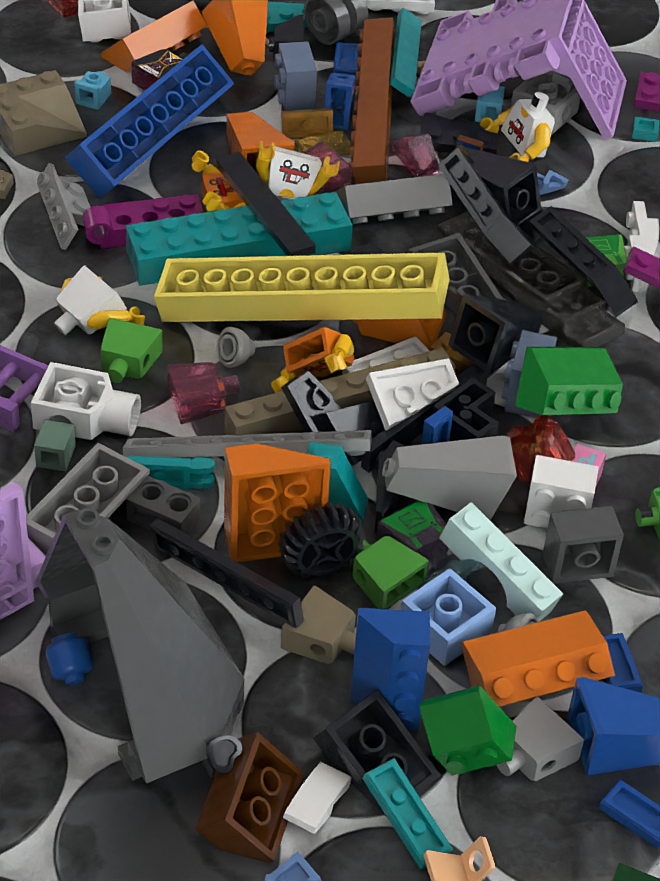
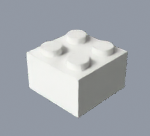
(104, 19)
(559, 487)

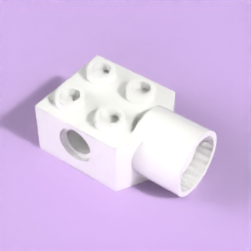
(85, 400)

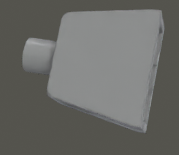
(542, 743)

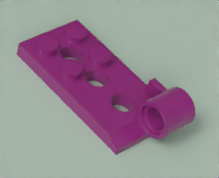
(104, 221)

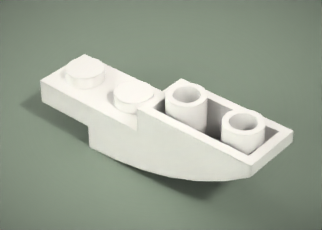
(643, 235)

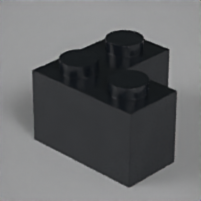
(472, 411)

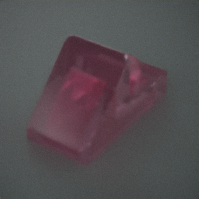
(417, 154)

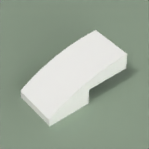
(316, 797)

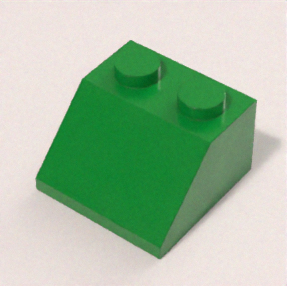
(468, 730)

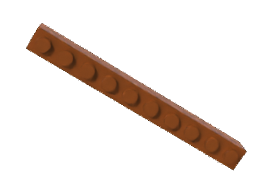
(373, 102)

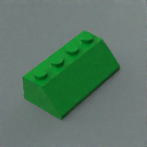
(568, 381)

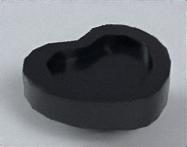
(222, 752)

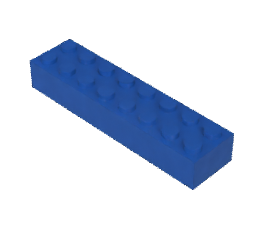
(149, 121)

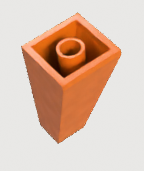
(239, 32)
(246, 131)

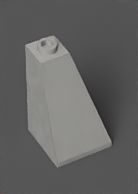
(454, 473)

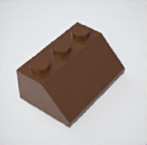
(250, 801)

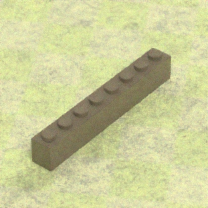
(275, 415)

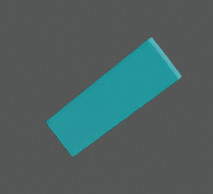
(406, 811)

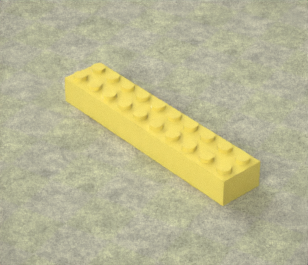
(303, 287)

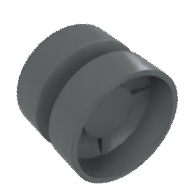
(334, 19)

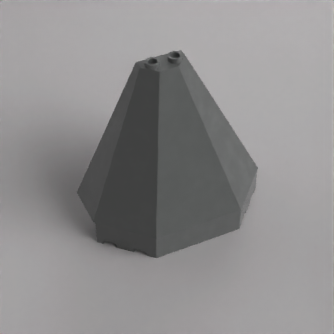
(166, 653)

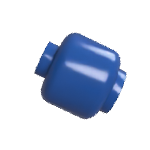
(69, 658)

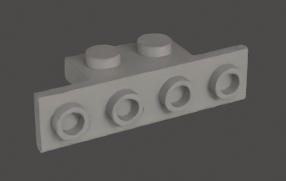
(64, 204)

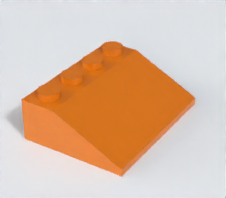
(265, 492)

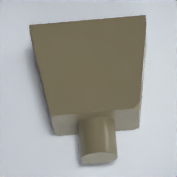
(325, 629)

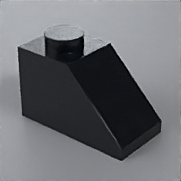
(287, 32)

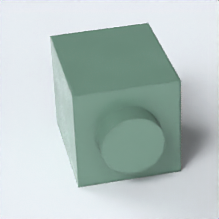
(55, 445)

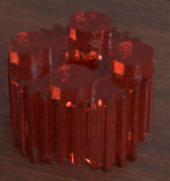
(538, 438)

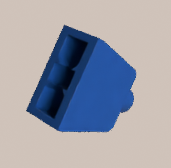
(340, 95)

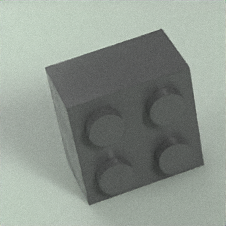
(582, 544)

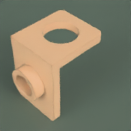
(460, 867)

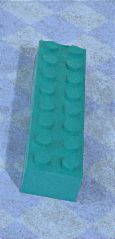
(233, 234)

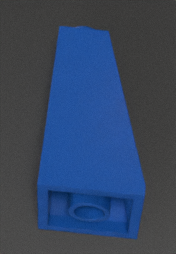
(616, 726)

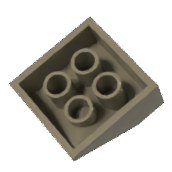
(38, 113)

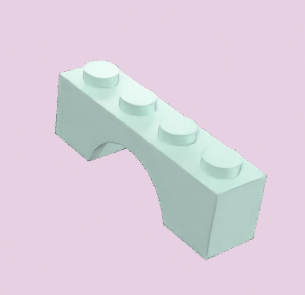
(475, 537)

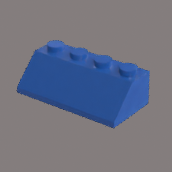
(393, 659)

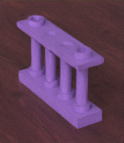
(24, 368)

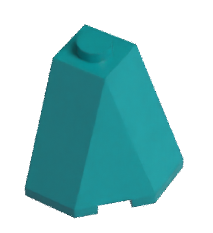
(343, 482)

